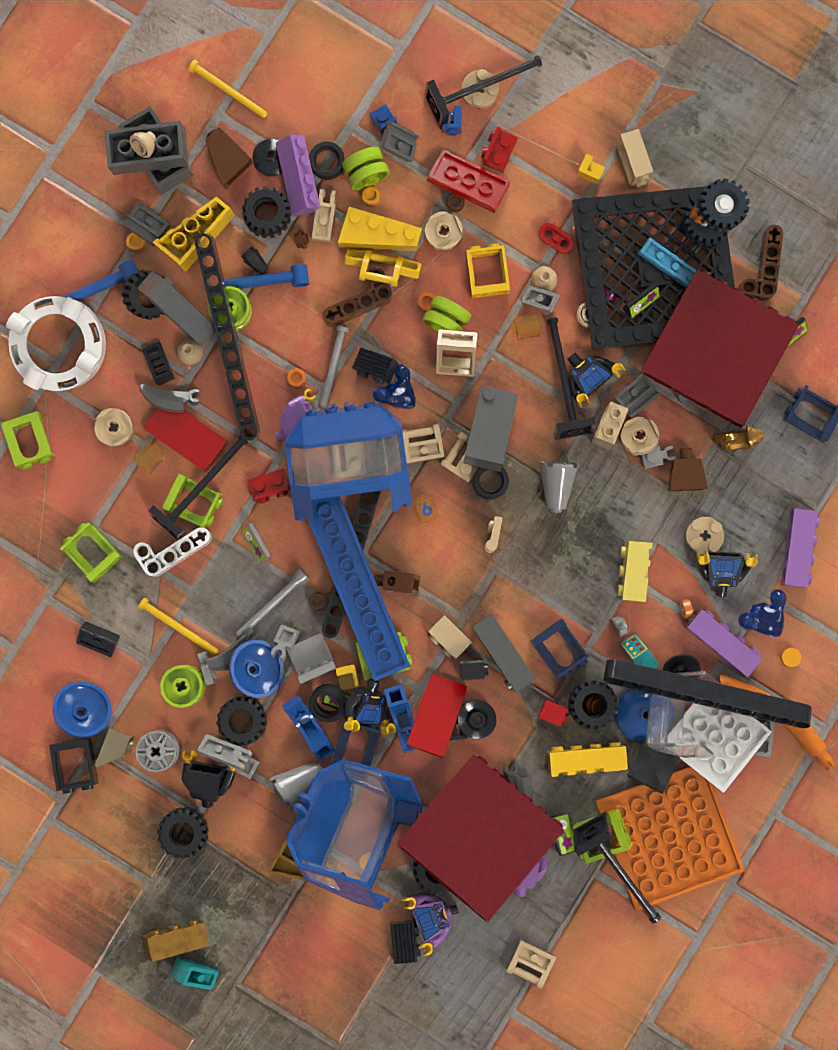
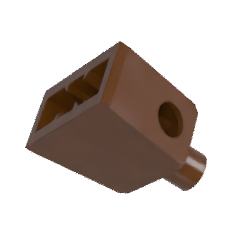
(687, 473)
(405, 582)

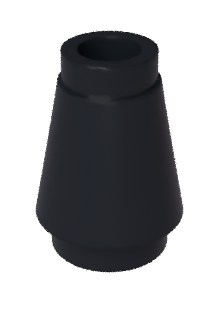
(255, 260)

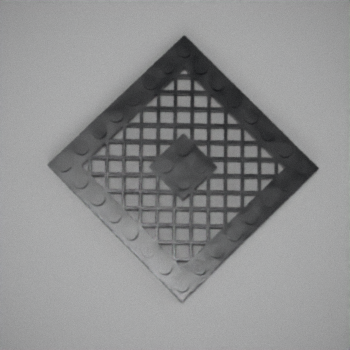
(593, 284)

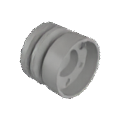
(169, 751)

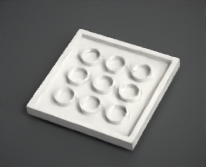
(729, 736)

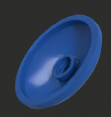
(266, 670)
(82, 698)
(630, 715)

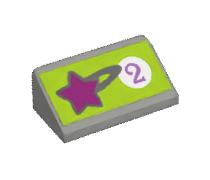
(256, 543)

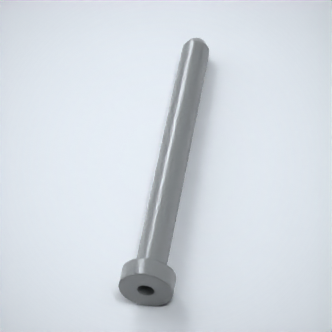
(333, 365)

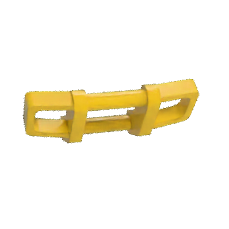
(409, 269)

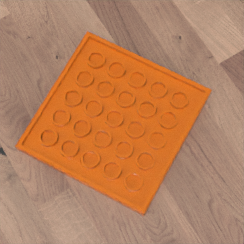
(655, 822)

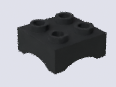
(653, 768)

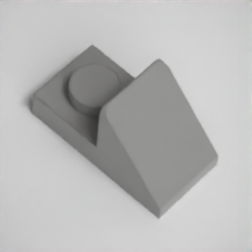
(540, 299)

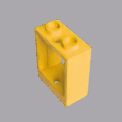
(488, 290)

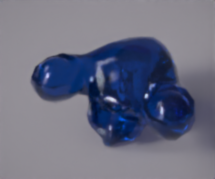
(399, 393)
(764, 617)

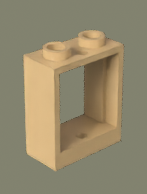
(634, 158)
(456, 342)
(610, 425)

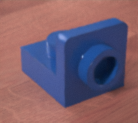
(381, 116)
(456, 118)

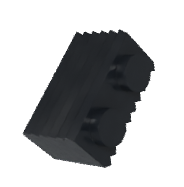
(375, 365)
(473, 670)
(404, 941)

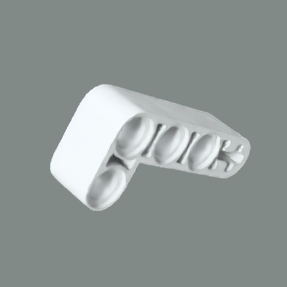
(175, 548)

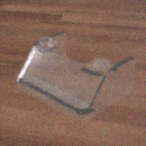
(666, 725)

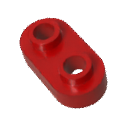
(557, 236)

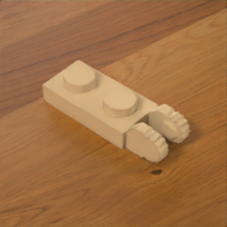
(324, 218)

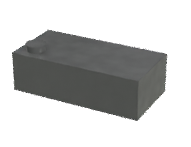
(168, 153)
(162, 178)
(176, 308)
(491, 428)
(503, 654)

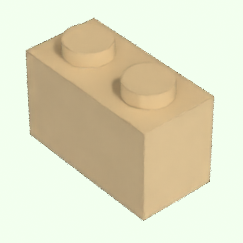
(449, 637)

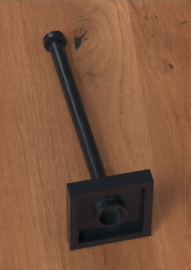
(438, 103)
(573, 427)
(168, 521)
(594, 834)

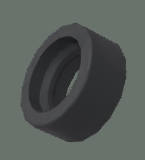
(329, 175)
(488, 495)
(324, 715)

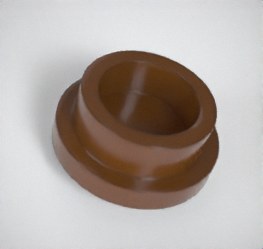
(454, 203)
(301, 239)
(318, 601)
(593, 705)

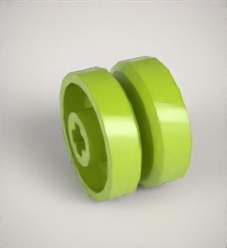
(365, 168)
(241, 307)
(446, 315)
(172, 690)

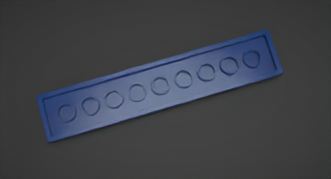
(357, 588)

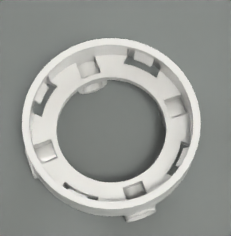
(88, 361)

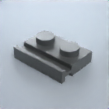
(399, 141)
(146, 224)
(637, 395)

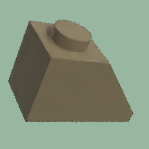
(114, 746)

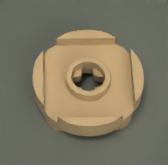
(479, 99)
(433, 228)
(103, 425)
(638, 446)
(698, 527)

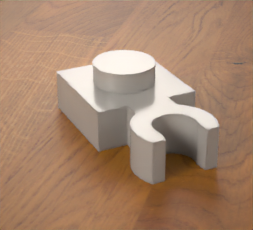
(656, 457)
(619, 625)
(284, 640)
(209, 674)

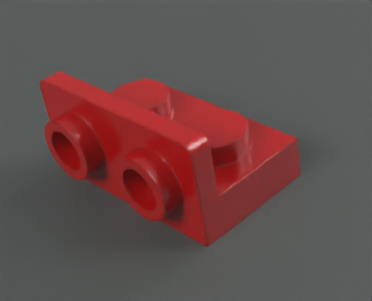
(499, 150)
(269, 485)

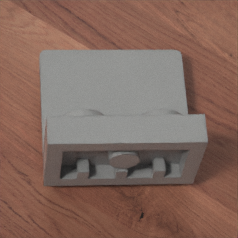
(311, 658)

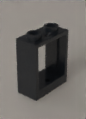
(57, 767)

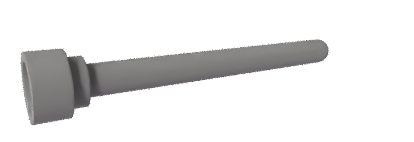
(298, 579)

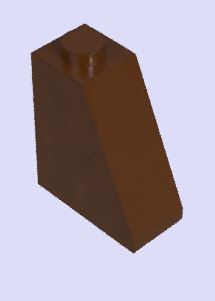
(227, 156)

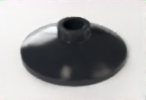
(262, 163)
(688, 664)
(484, 727)

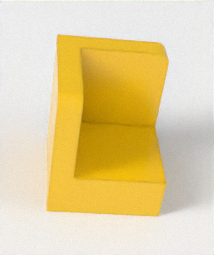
(590, 170)
(347, 677)

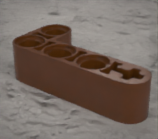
(771, 263)
(355, 301)

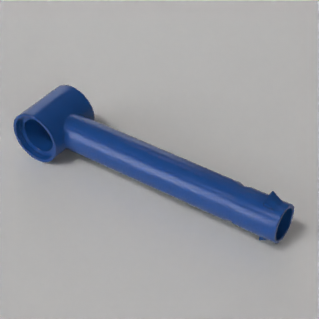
(125, 271)
(297, 276)

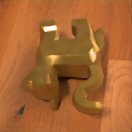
(739, 439)

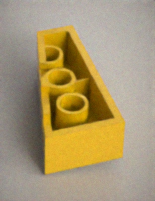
(377, 232)
(180, 242)
(587, 759)

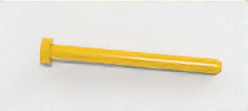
(194, 67)
(178, 627)

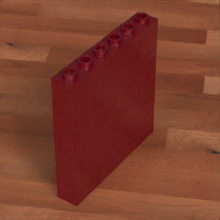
(719, 348)
(481, 837)

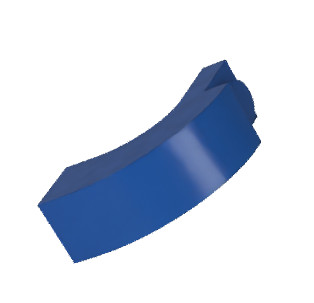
(401, 714)
(309, 728)

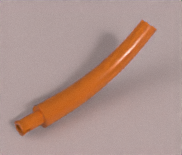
(806, 736)

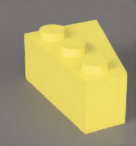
(634, 571)

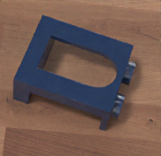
(814, 399)
(579, 653)
(373, 733)

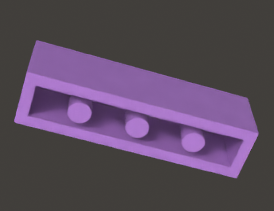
(297, 175)
(799, 548)
(723, 643)

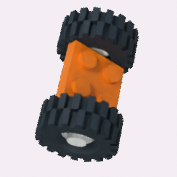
(714, 212)

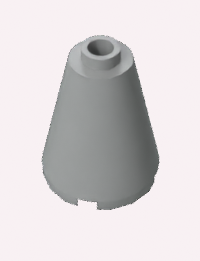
(557, 483)
(292, 782)

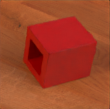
(553, 713)

